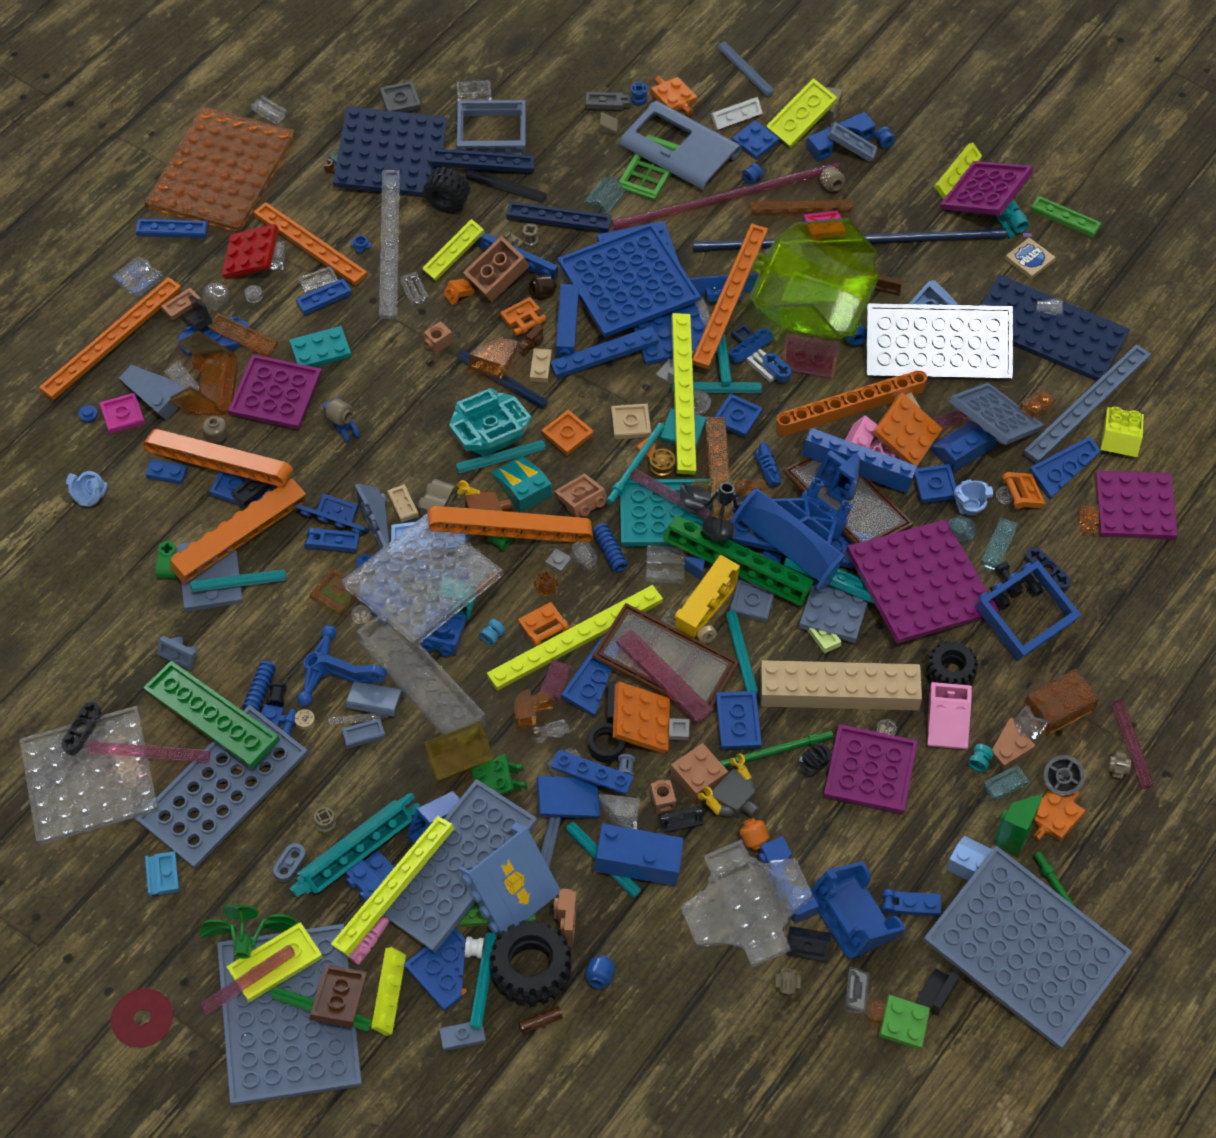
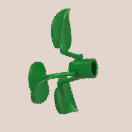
(243, 943)

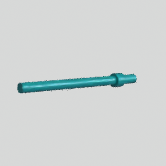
(619, 487)

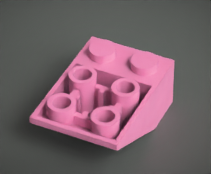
(862, 435)
(949, 715)

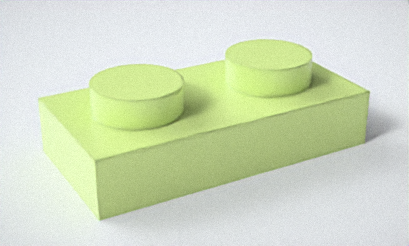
(825, 641)

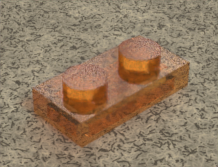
(1037, 403)

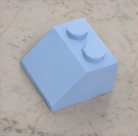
(967, 857)

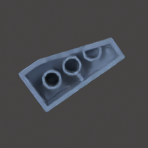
(153, 389)
(374, 512)

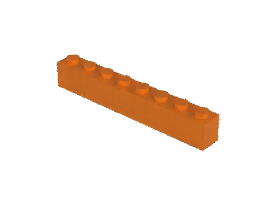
(237, 531)

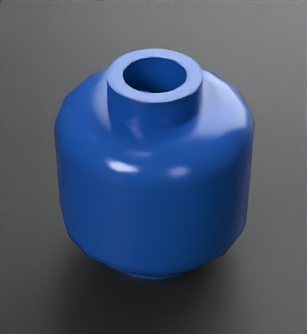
(858, 338)
(600, 972)

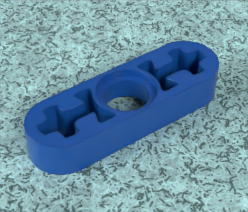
(751, 345)

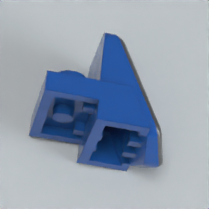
(840, 476)

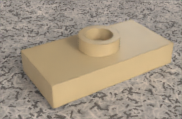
(402, 503)

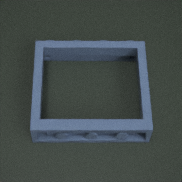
(492, 108)

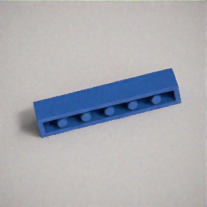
(873, 464)

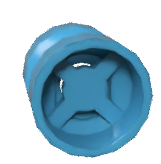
(492, 632)

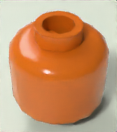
(754, 833)

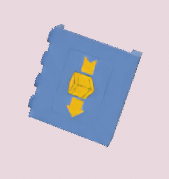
(511, 882)

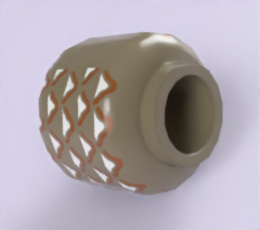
(832, 179)

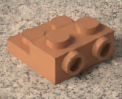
(581, 495)
(565, 912)

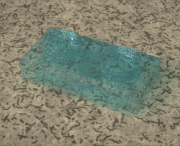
(1005, 782)

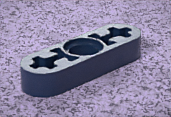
(1047, 562)

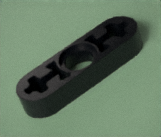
(81, 737)

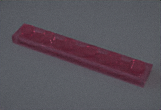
(664, 676)

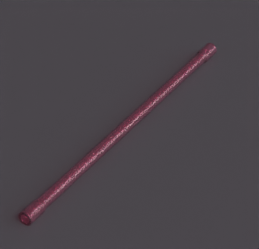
(627, 221)

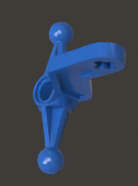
(319, 664)

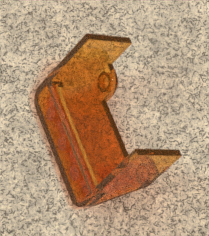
(217, 377)

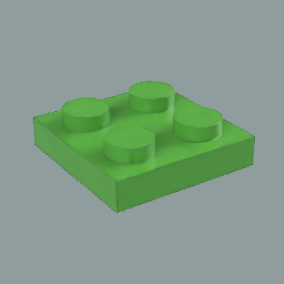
(904, 1022)

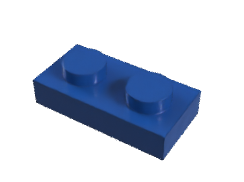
(166, 472)

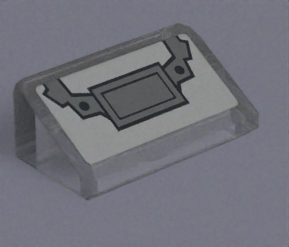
(856, 991)

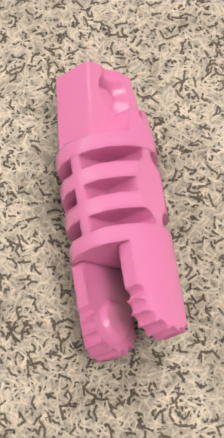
(368, 941)

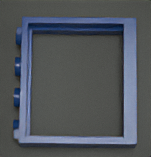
(1000, 627)

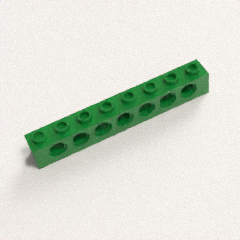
(753, 566)

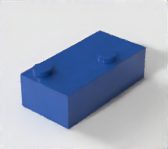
(638, 854)

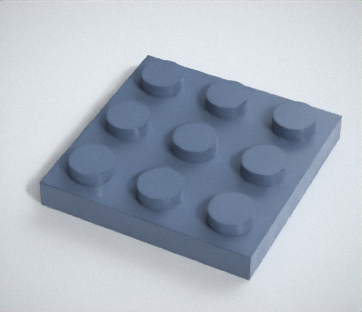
(834, 612)

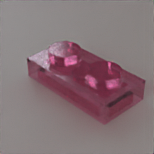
(556, 679)

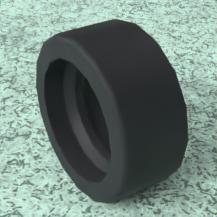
(604, 756)

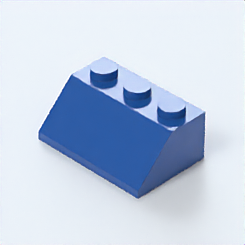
(963, 445)

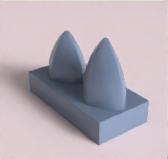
(174, 651)

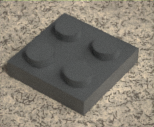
(400, 97)

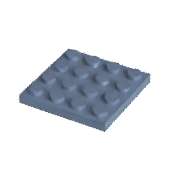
(995, 413)

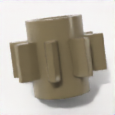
(1119, 765)
(788, 981)

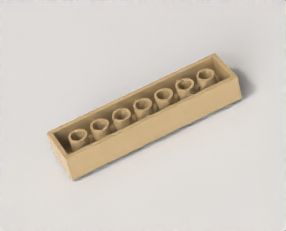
(840, 685)

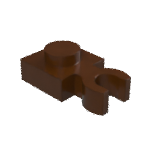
(532, 339)

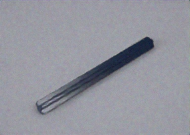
(511, 384)

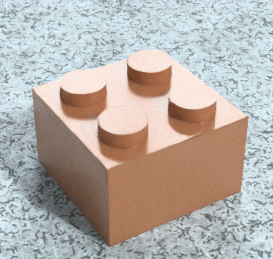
(697, 770)

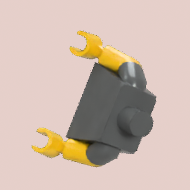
(733, 793)

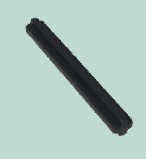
(506, 185)

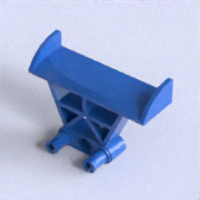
(799, 528)

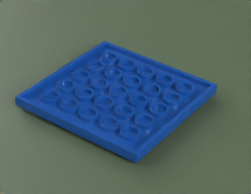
(628, 279)

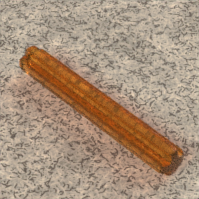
(740, 485)

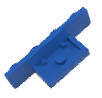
(713, 285)
(336, 510)
(592, 772)

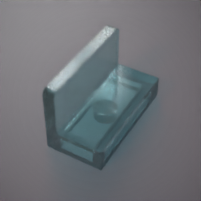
(606, 194)

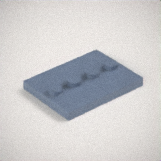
(217, 597)

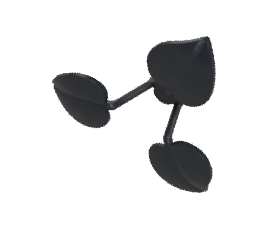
(697, 497)

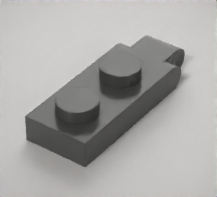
(607, 101)

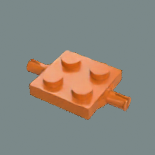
(674, 94)
(1057, 815)

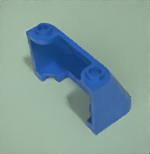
(852, 911)

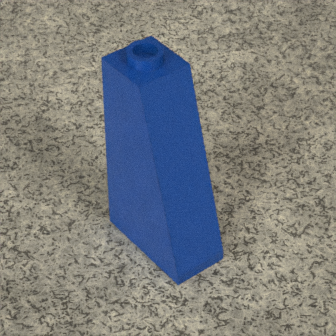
(567, 320)

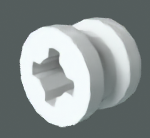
(474, 947)

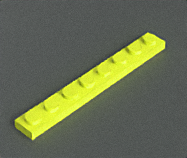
(392, 886)

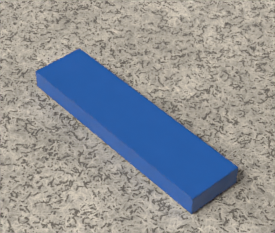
(171, 228)

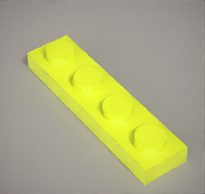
(957, 169)
(453, 250)
(388, 991)

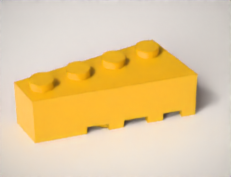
(708, 596)

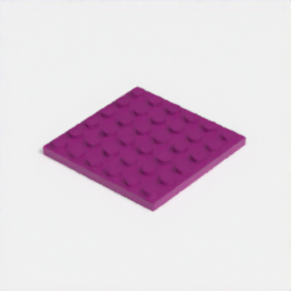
(919, 580)

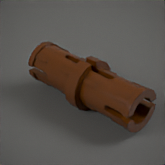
(541, 1019)

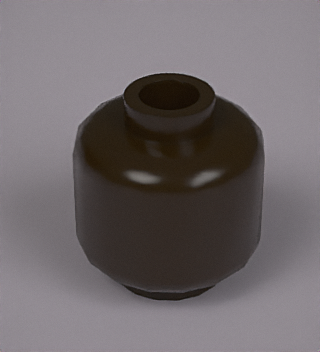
(542, 286)

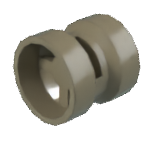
(326, 825)

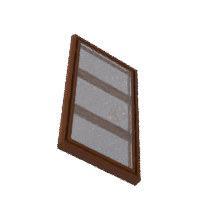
(872, 510)
(694, 661)

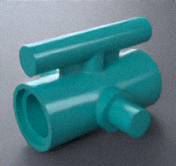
(1013, 218)

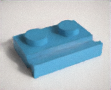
(162, 873)

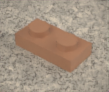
(179, 304)

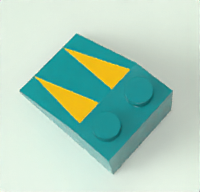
(523, 483)

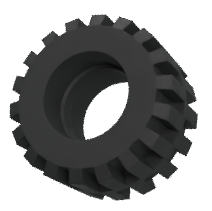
(446, 190)
(953, 654)

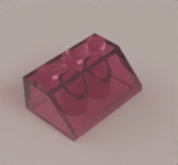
(811, 354)

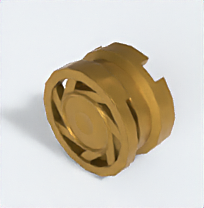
(661, 463)

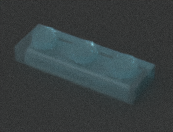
(999, 543)

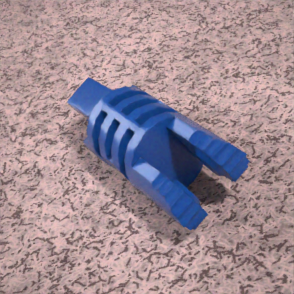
(767, 464)

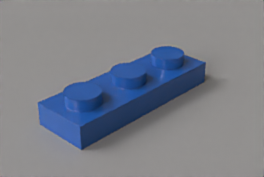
(323, 296)

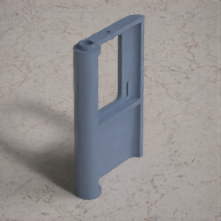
(695, 158)

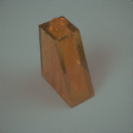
(493, 357)

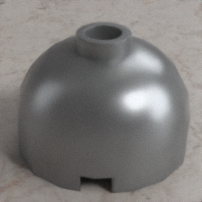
(1064, 775)

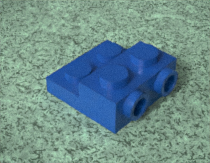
(446, 637)
(368, 874)

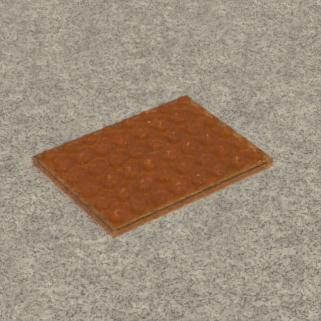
(220, 169)

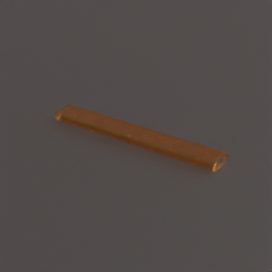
(718, 462)

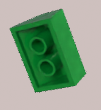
(1016, 825)

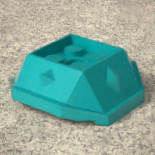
(489, 422)

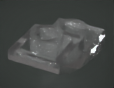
(180, 374)

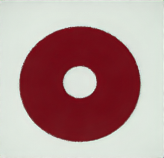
(142, 999)

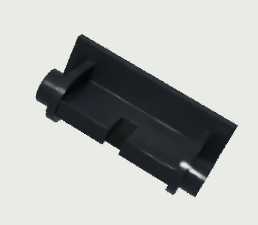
(681, 819)

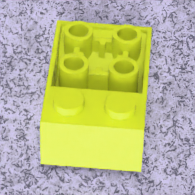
(1122, 431)

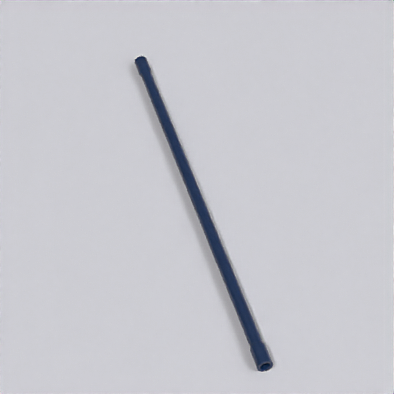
(992, 233)

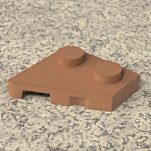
(1011, 745)

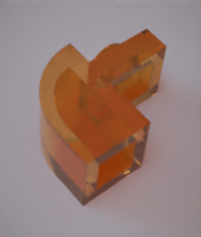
(527, 704)

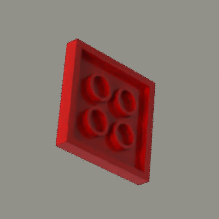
(250, 251)

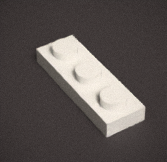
(736, 113)

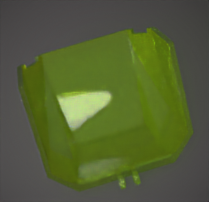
(817, 278)

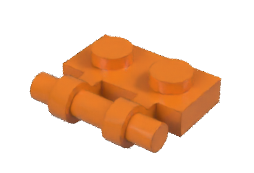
(520, 312)

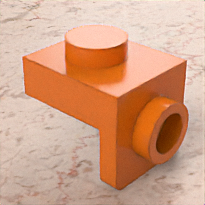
(458, 289)

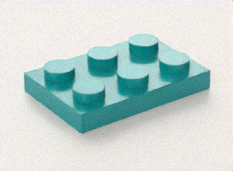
(321, 347)

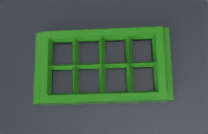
(638, 189)

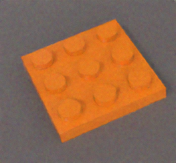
(907, 430)
(641, 717)

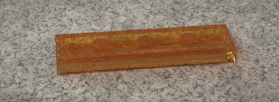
(243, 334)

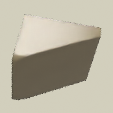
(608, 124)

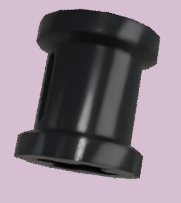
(276, 694)

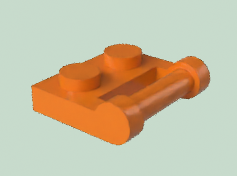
(1028, 488)
(541, 619)

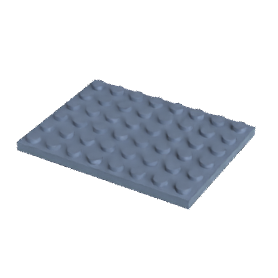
(1027, 947)
(276, 1046)

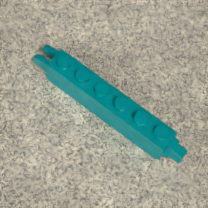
(354, 846)

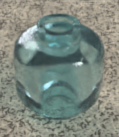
(962, 528)

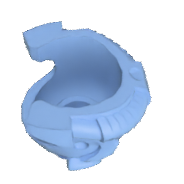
(87, 488)
(972, 496)

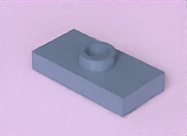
(461, 1036)

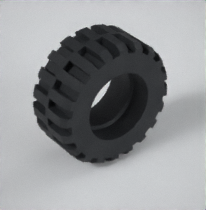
(527, 937)

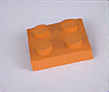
(567, 432)

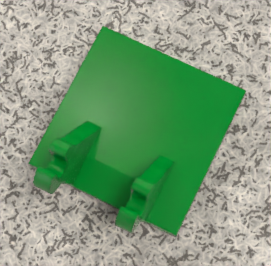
(497, 775)

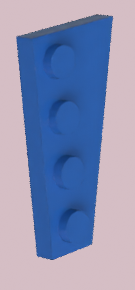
(1062, 467)
(588, 685)

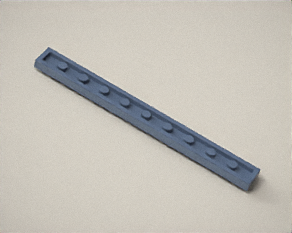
(1086, 404)

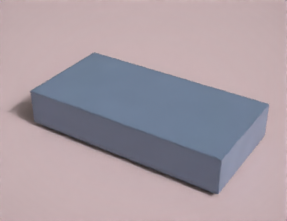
(363, 733)

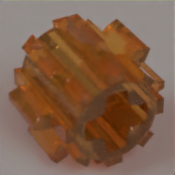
(546, 582)

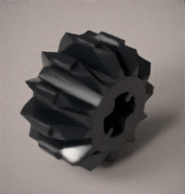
(815, 759)

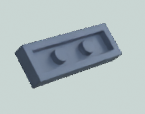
(852, 141)

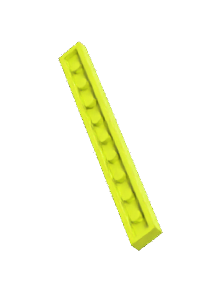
(683, 394)
(569, 640)

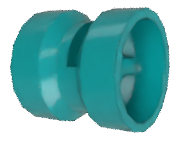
(981, 756)

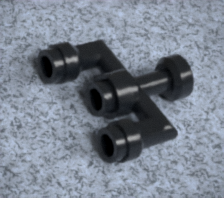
(1002, 600)

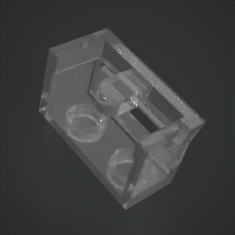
(473, 89)

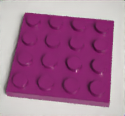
(987, 187)
(275, 391)
(1136, 505)
(871, 769)

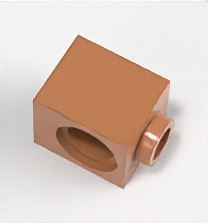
(437, 337)
(666, 803)

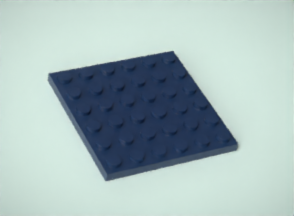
(387, 141)

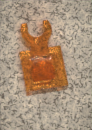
(1088, 518)

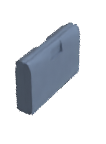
(374, 698)

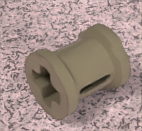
(528, 236)

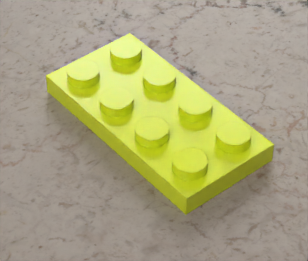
(802, 113)
(305, 955)

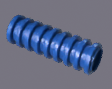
(610, 547)
(259, 685)

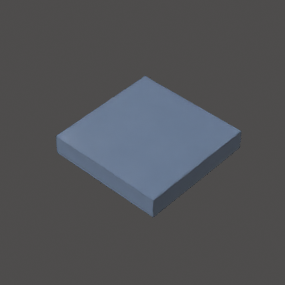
(752, 601)

